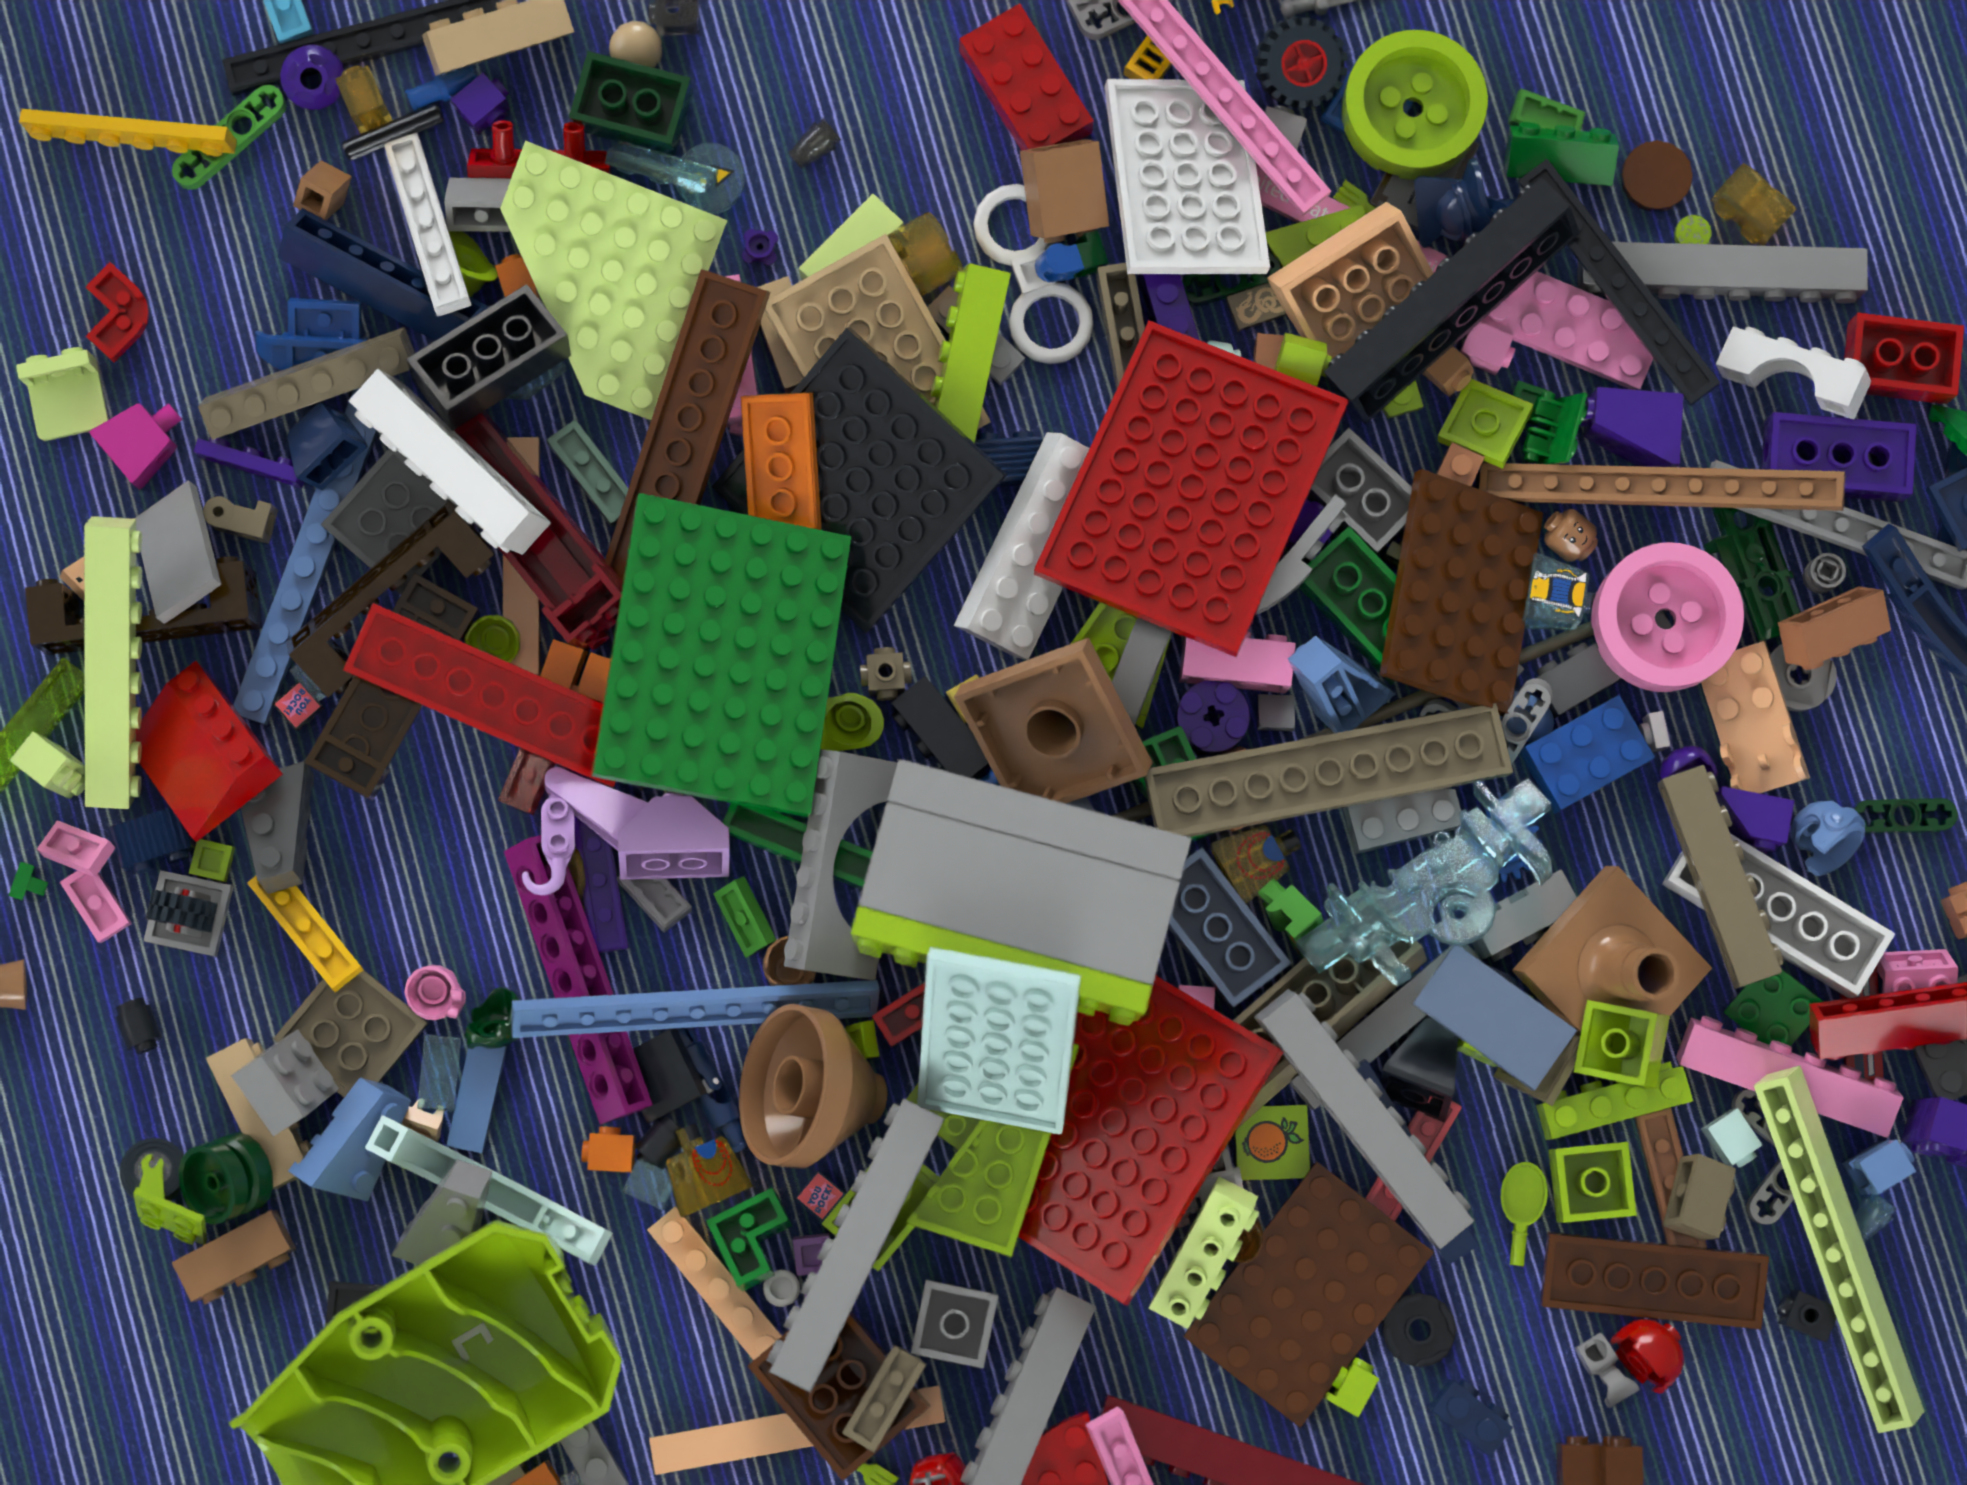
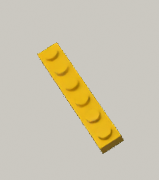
(138, 132)

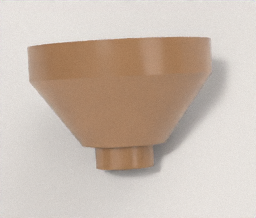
(805, 1088)

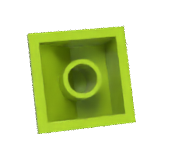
(1621, 1044)

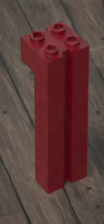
(562, 563)

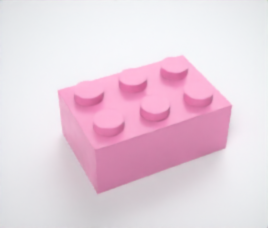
(1258, 667)

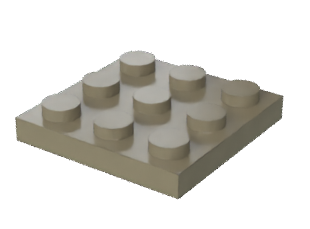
(356, 1029)

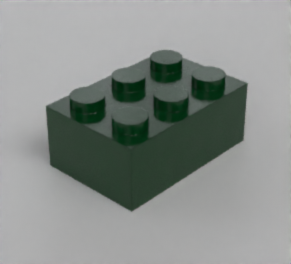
(631, 102)

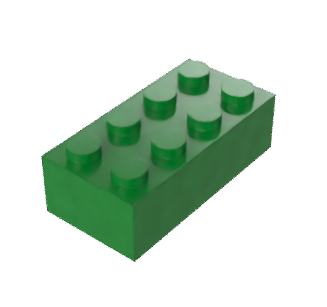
(1353, 593)

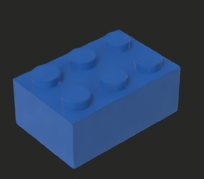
(1586, 754)

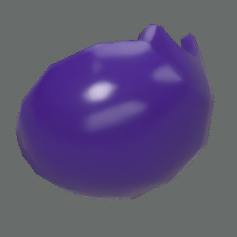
(1686, 759)

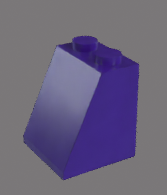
(1636, 425)

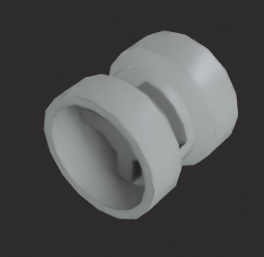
(1817, 577)

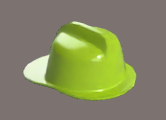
(472, 262)
(851, 723)

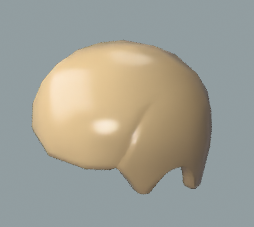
(636, 43)

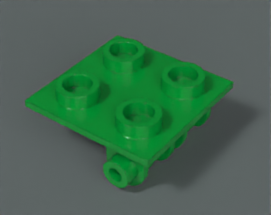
(1559, 439)
(1773, 1008)

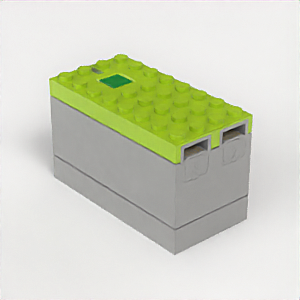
(1020, 885)

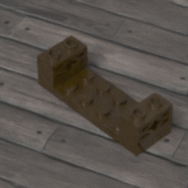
(235, 607)
(313, 646)
(374, 721)

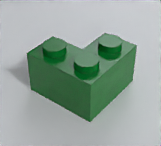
(741, 1231)

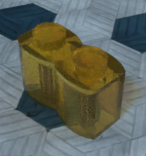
(1753, 205)

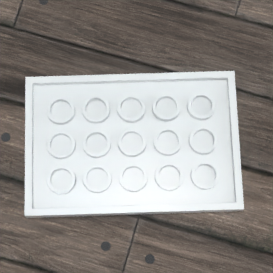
(1182, 183)

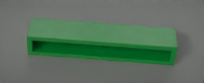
(785, 838)

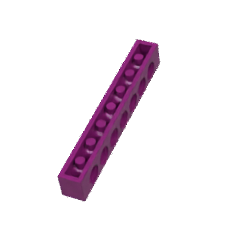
(578, 971)

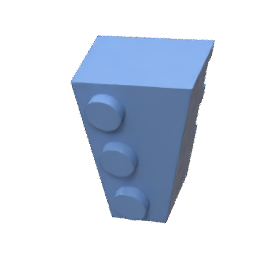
(1337, 686)
(339, 1156)

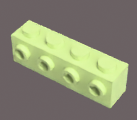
(1203, 1253)

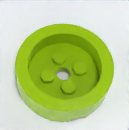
(1423, 70)

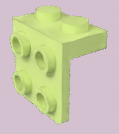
(64, 393)

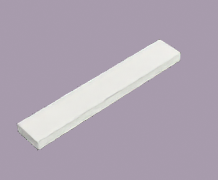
(427, 224)

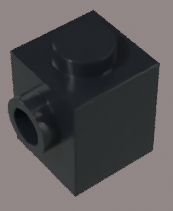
(1807, 1315)

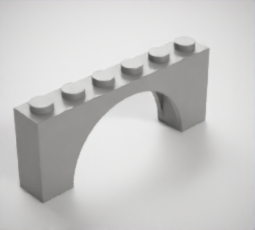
(818, 932)

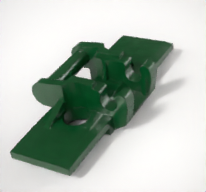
(1748, 565)

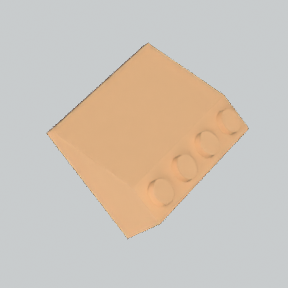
(1351, 279)

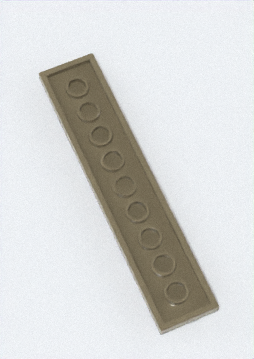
(1328, 772)

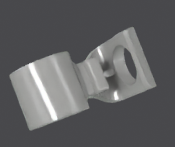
(1600, 1360)

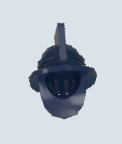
(1454, 206)

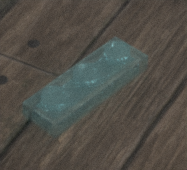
(661, 167)

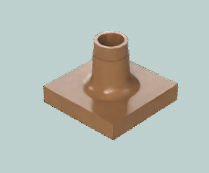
(1054, 726)
(1611, 951)

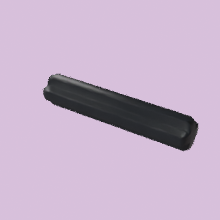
(402, 126)

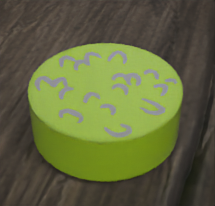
(1692, 230)

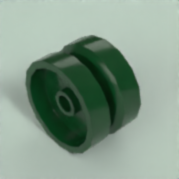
(225, 1177)

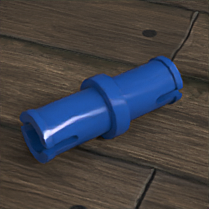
(440, 88)

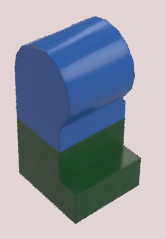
(1073, 261)

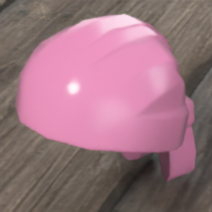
(434, 993)

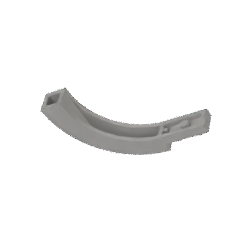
(1291, 569)

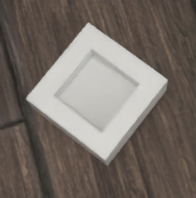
(1655, 731)

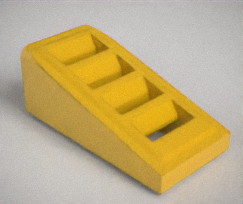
(1135, 71)

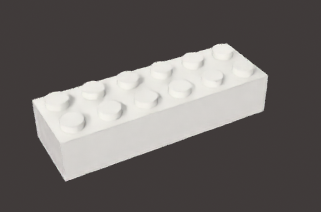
(449, 463)
(1007, 599)
(1805, 922)

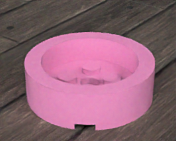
(1704, 611)

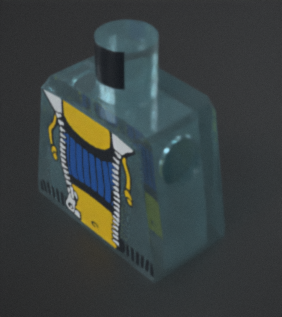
(1556, 595)

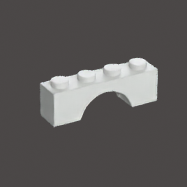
(1752, 357)

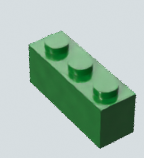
(1574, 154)

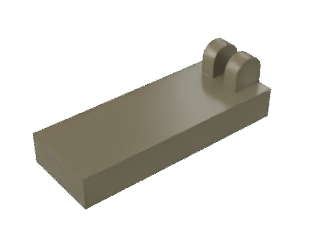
(884, 1398)

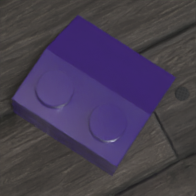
(1757, 818)

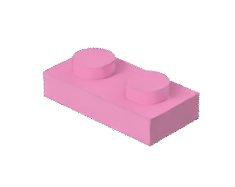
(76, 848)
(96, 904)

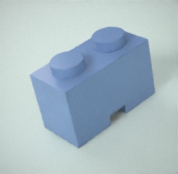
(1880, 1166)

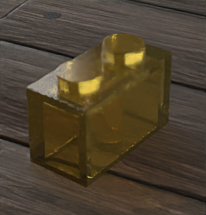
(363, 98)

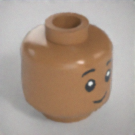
(1570, 535)

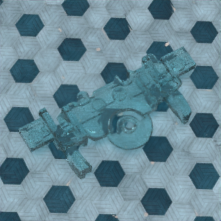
(1465, 864)

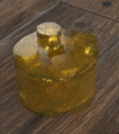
(925, 253)

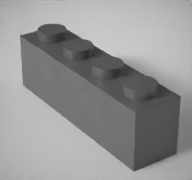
(1581, 675)

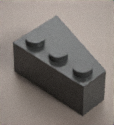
(278, 828)

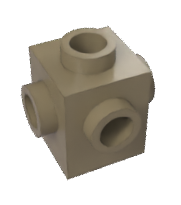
(885, 687)

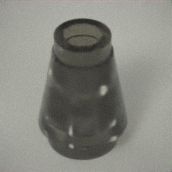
(814, 143)

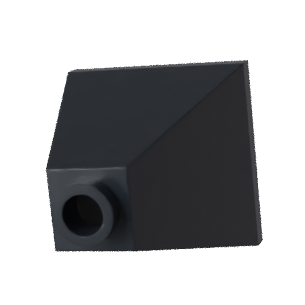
(1423, 1069)

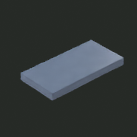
(1494, 1017)

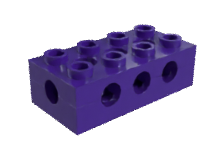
(1852, 438)

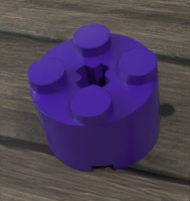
(1222, 700)

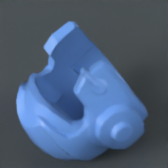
(1828, 834)

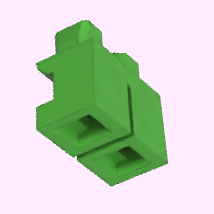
(1289, 911)

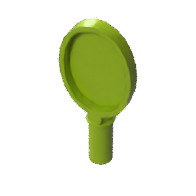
(1523, 1202)

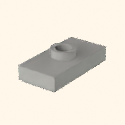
(658, 900)

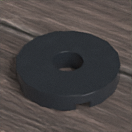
(1440, 1335)

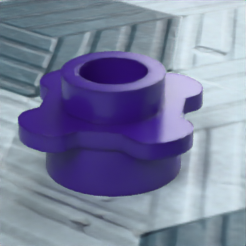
(754, 238)

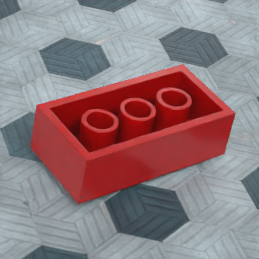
(1025, 82)

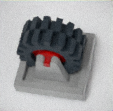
(187, 913)

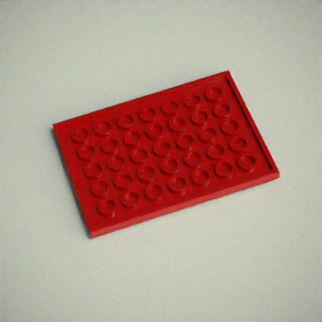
(1191, 488)
(1141, 1134)

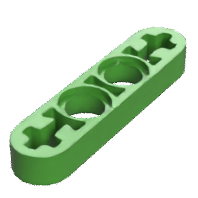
(242, 110)

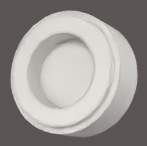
(782, 1288)

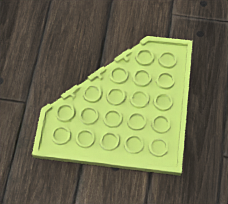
(609, 269)

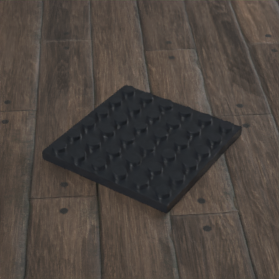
(886, 474)

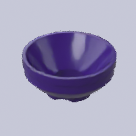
(311, 57)

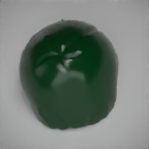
(492, 1021)

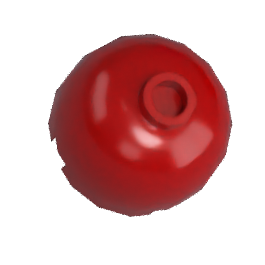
(1650, 1352)

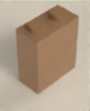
(1064, 189)

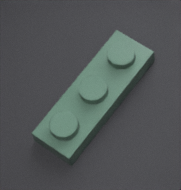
(590, 470)

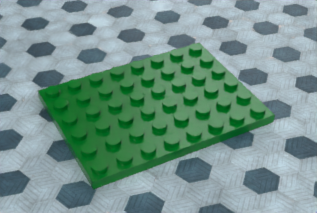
(722, 656)

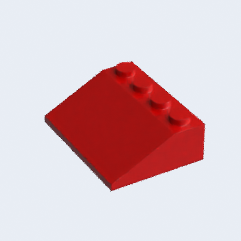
(202, 752)

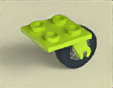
(152, 1179)

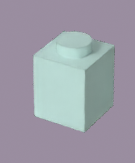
(1732, 1138)

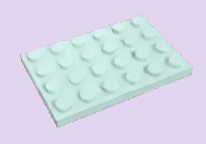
(997, 1040)

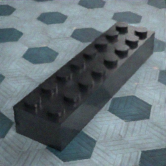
(1452, 300)

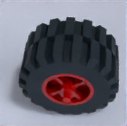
(1300, 62)

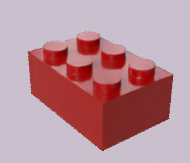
(1907, 356)

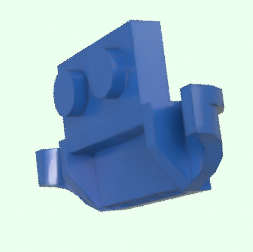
(313, 331)

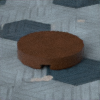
(1656, 176)

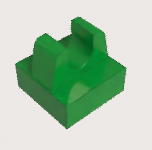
(24, 882)

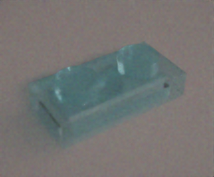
(439, 1073)

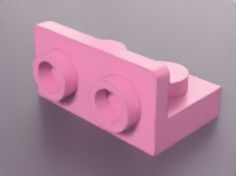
(1916, 969)

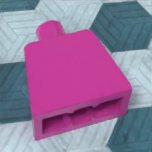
(138, 441)

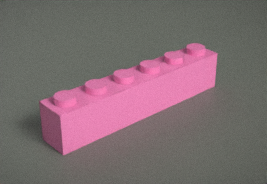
(1745, 1061)

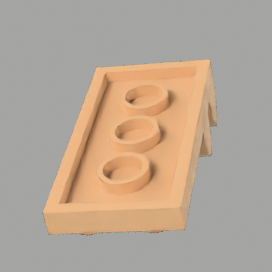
(1754, 722)

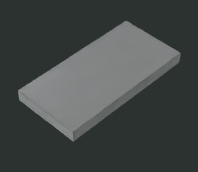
(177, 552)

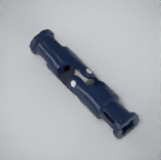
(723, 1113)

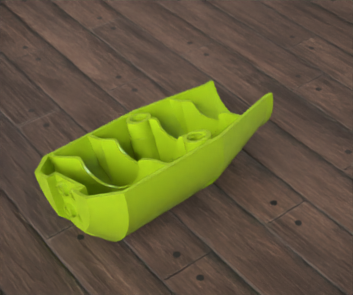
(400, 1395)

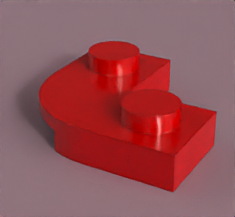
(127, 312)

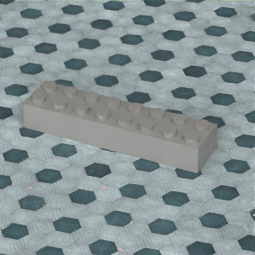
(856, 1246)

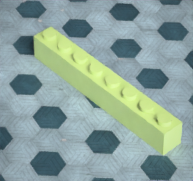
(111, 661)

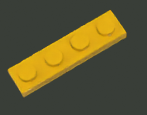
(310, 934)

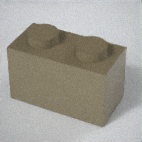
(1700, 1197)

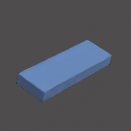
(476, 1098)

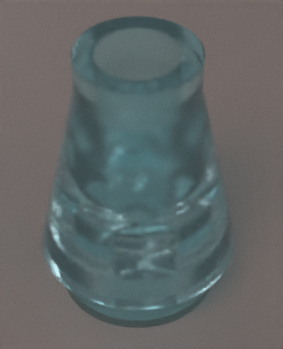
(1873, 1215)

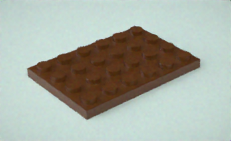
(1461, 592)
(1310, 1296)

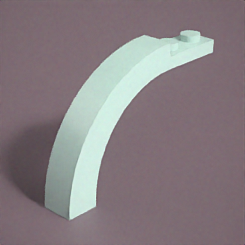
(504, 1195)

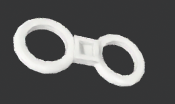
(1030, 284)

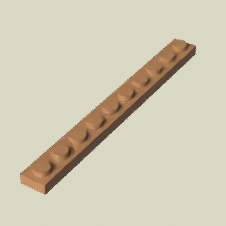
(1666, 486)

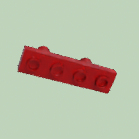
(502, 159)

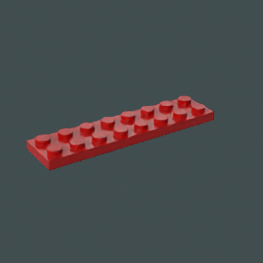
(477, 689)

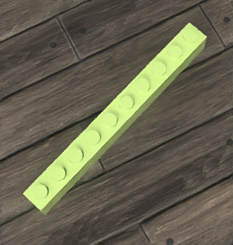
(1839, 1249)

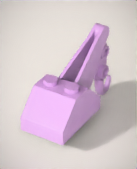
(654, 838)

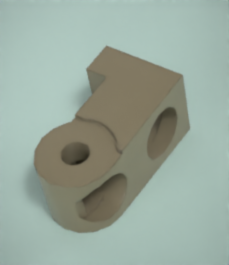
(239, 520)

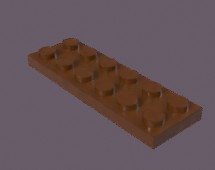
(1654, 1280)

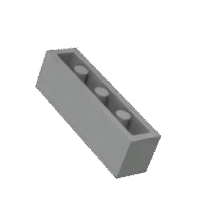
(476, 204)

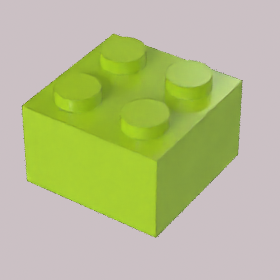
(1592, 1182)

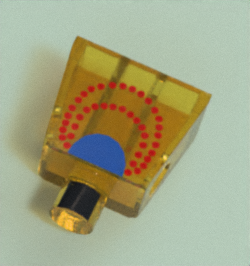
(1254, 859)
(704, 1171)

